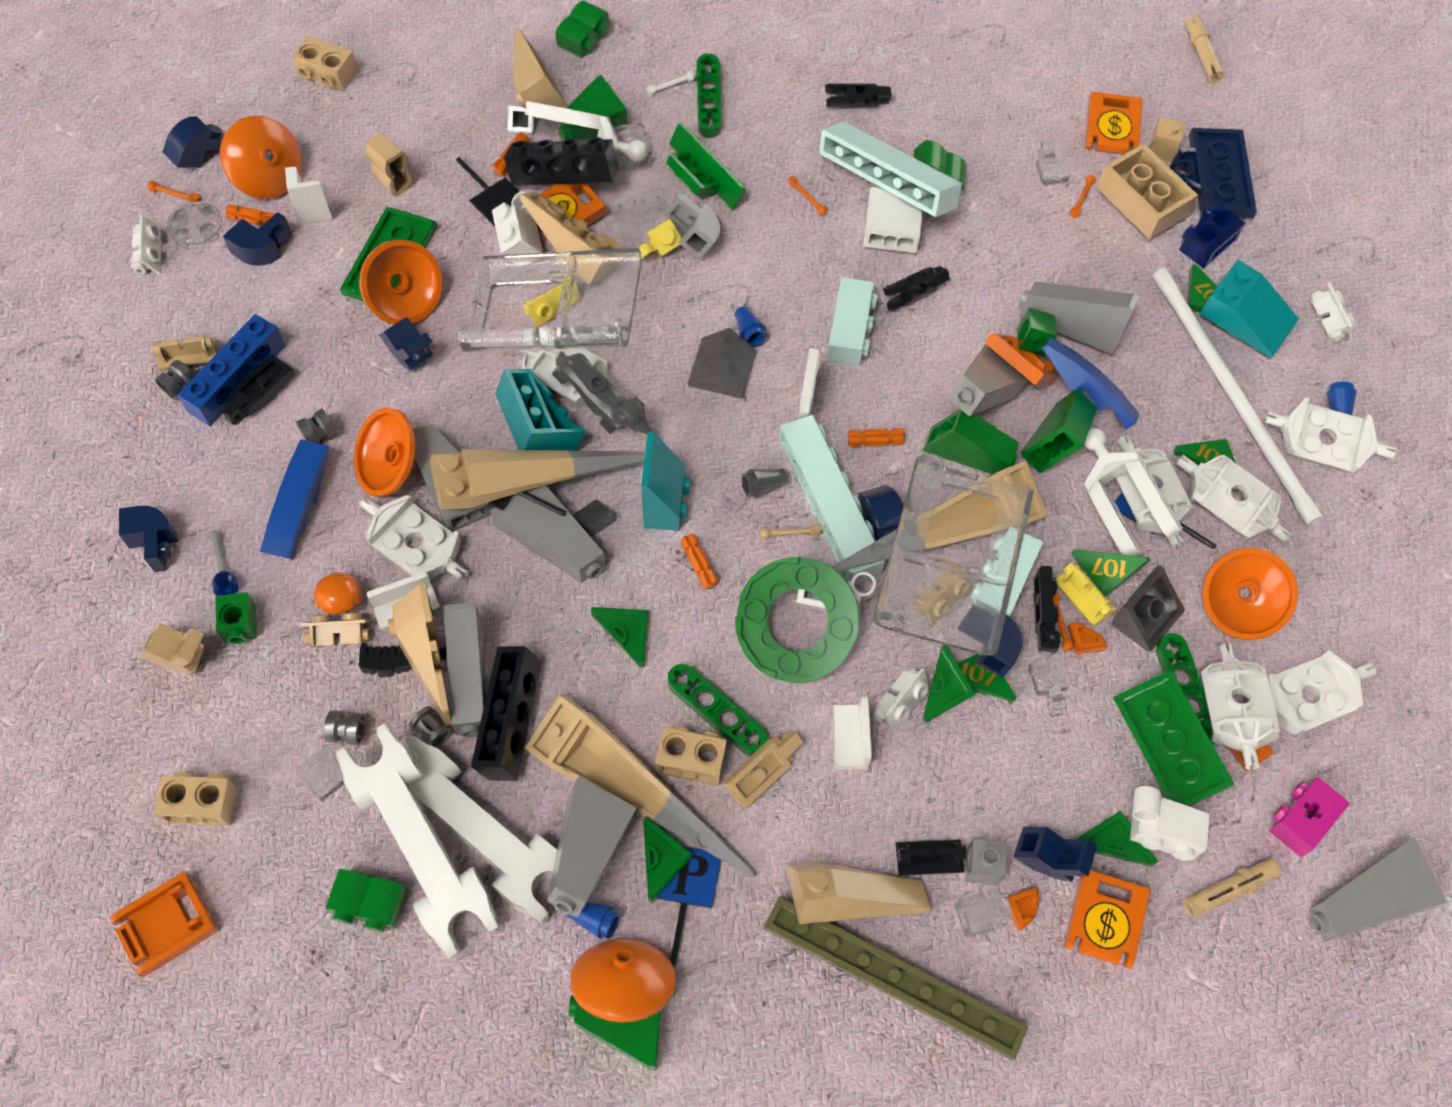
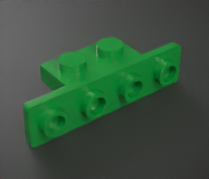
(702, 169)

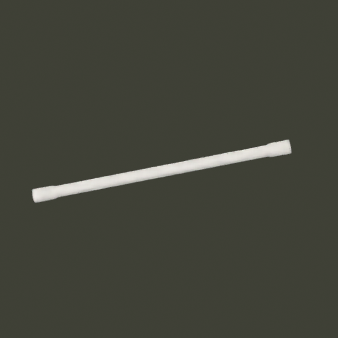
(1302, 501)

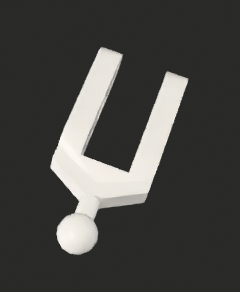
(635, 149)
(1110, 467)

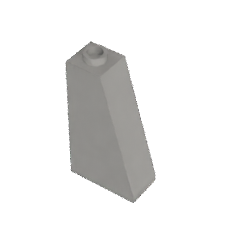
(1083, 313)
(987, 383)
(430, 442)
(550, 535)
(465, 666)
(588, 837)
(1383, 892)

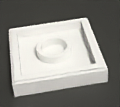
(809, 383)

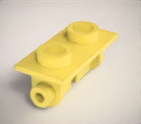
(544, 306)
(1084, 594)

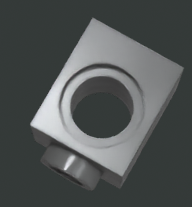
(986, 862)

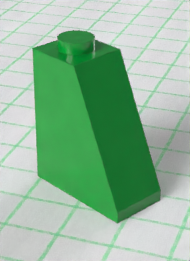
(595, 99)
(1061, 431)
(971, 443)
(632, 1039)

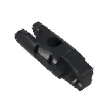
(857, 94)
(915, 286)

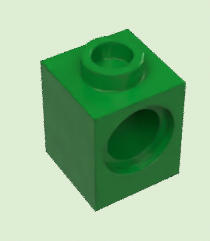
(1035, 330)
(233, 606)

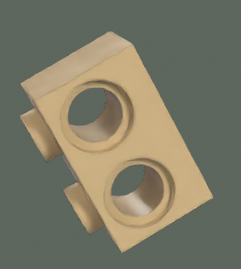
(324, 63)
(688, 764)
(194, 806)

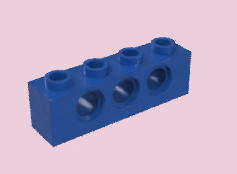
(238, 358)

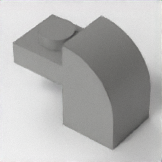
(698, 223)

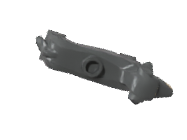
(601, 395)

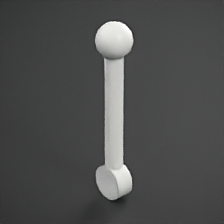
(652, 90)

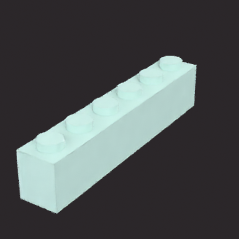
(890, 169)
(828, 493)

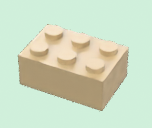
(1146, 191)

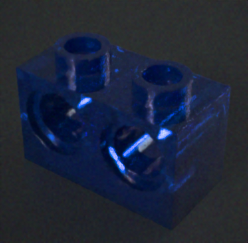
(1211, 236)

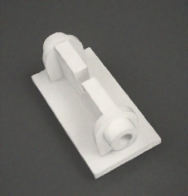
(147, 246)
(1339, 321)
(911, 689)

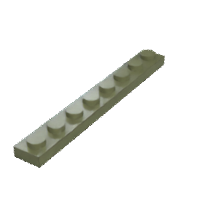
(899, 980)

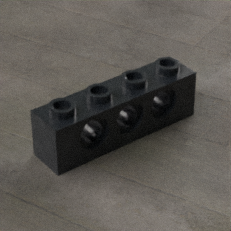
(572, 169)
(506, 714)

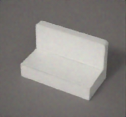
(307, 198)
(386, 596)
(852, 736)

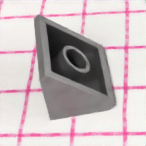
(722, 364)
(1150, 611)

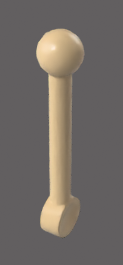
(814, 530)

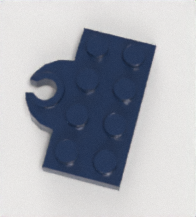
(1217, 170)

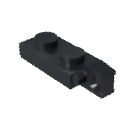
(257, 389)
(1045, 611)

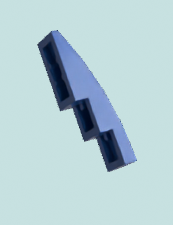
(1084, 375)
(294, 499)

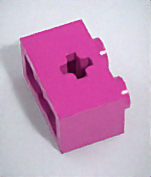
(1323, 810)

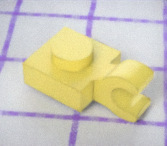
(662, 240)

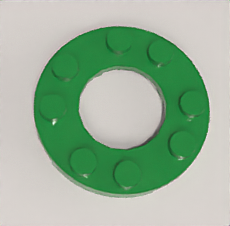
(753, 620)

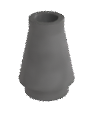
(760, 481)

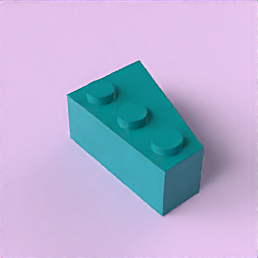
(533, 415)

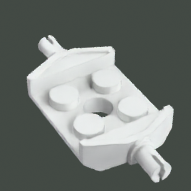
(545, 362)
(1352, 436)
(1169, 485)
(1212, 488)
(400, 522)
(1330, 680)
(1237, 724)

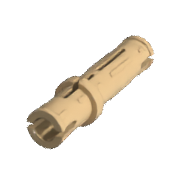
(1200, 40)
(1263, 871)

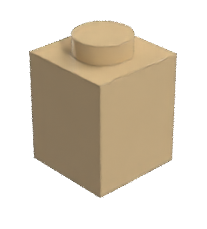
(1167, 138)

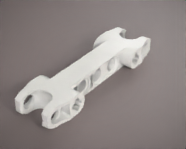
(520, 864)
(444, 887)

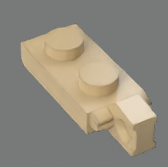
(762, 768)

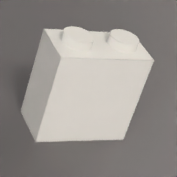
(891, 222)

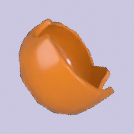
(337, 593)

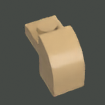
(174, 649)

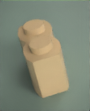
(388, 164)

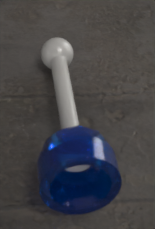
(224, 581)

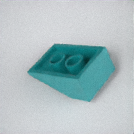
(1250, 309)
(663, 486)

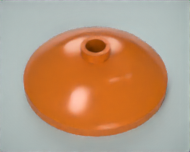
(244, 157)
(417, 285)
(384, 452)
(1270, 597)
(622, 980)

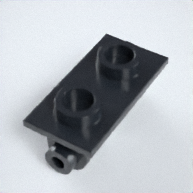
(930, 857)

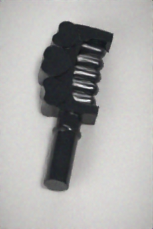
(386, 660)

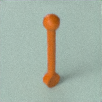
(793, 182)
(153, 186)
(1075, 211)
(1066, 644)

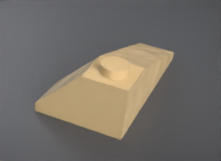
(531, 76)
(563, 231)
(418, 640)
(845, 893)

